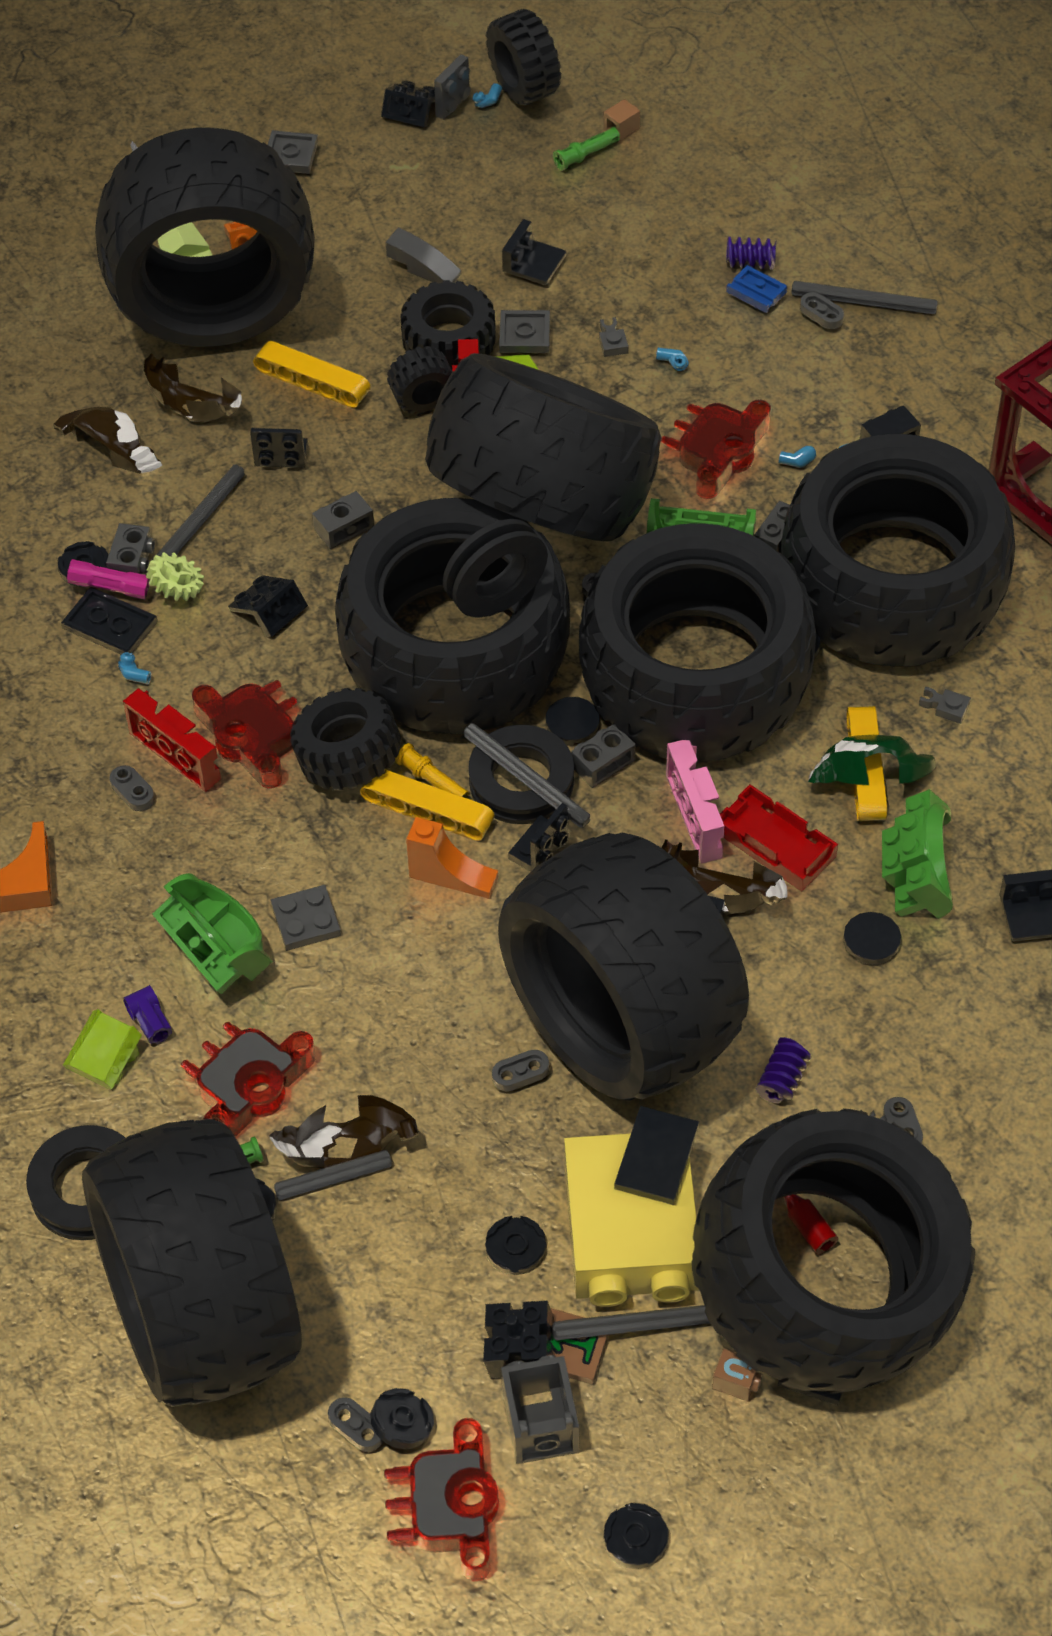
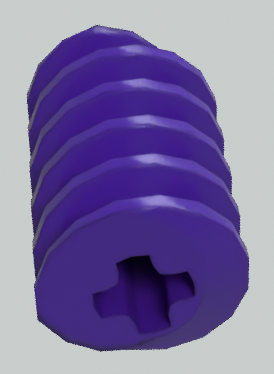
(751, 253)
(783, 1071)

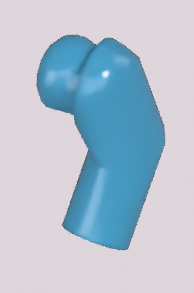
(489, 99)
(675, 358)
(799, 458)
(130, 671)

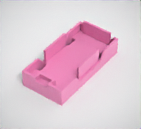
(692, 793)

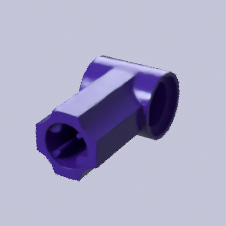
(146, 1009)

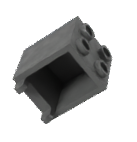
(544, 1427)

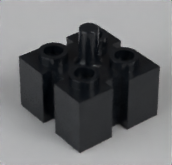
(516, 1334)

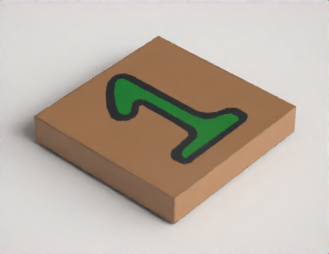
(580, 1354)

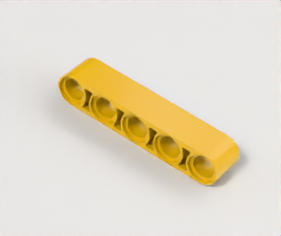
(312, 374)
(871, 798)
(430, 803)

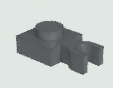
(612, 340)
(948, 706)

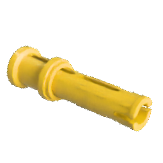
(423, 768)

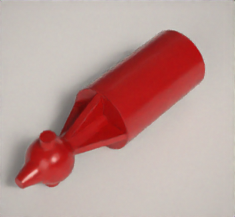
(810, 1223)

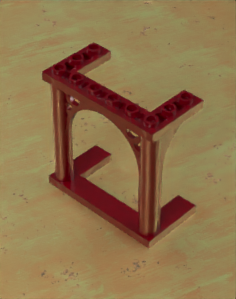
(1011, 468)

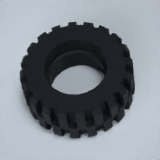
(523, 56)
(448, 304)
(354, 760)

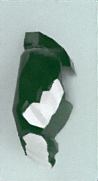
(846, 760)

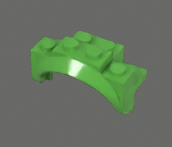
(668, 516)
(915, 857)
(222, 936)

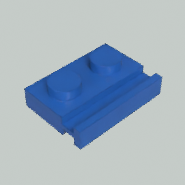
(756, 289)

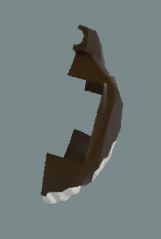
(165, 386)
(116, 433)
(763, 888)
(374, 1129)

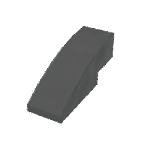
(420, 257)

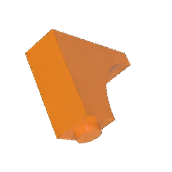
(439, 862)
(26, 880)

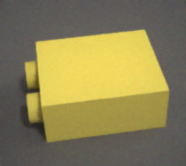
(623, 1239)

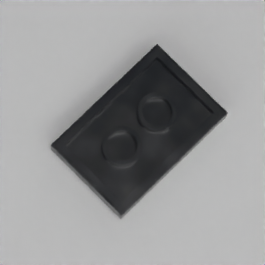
(109, 622)
(656, 1155)

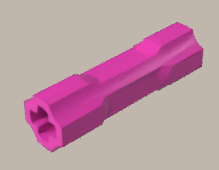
(88, 575)

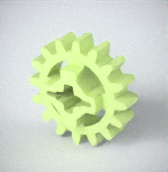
(175, 576)

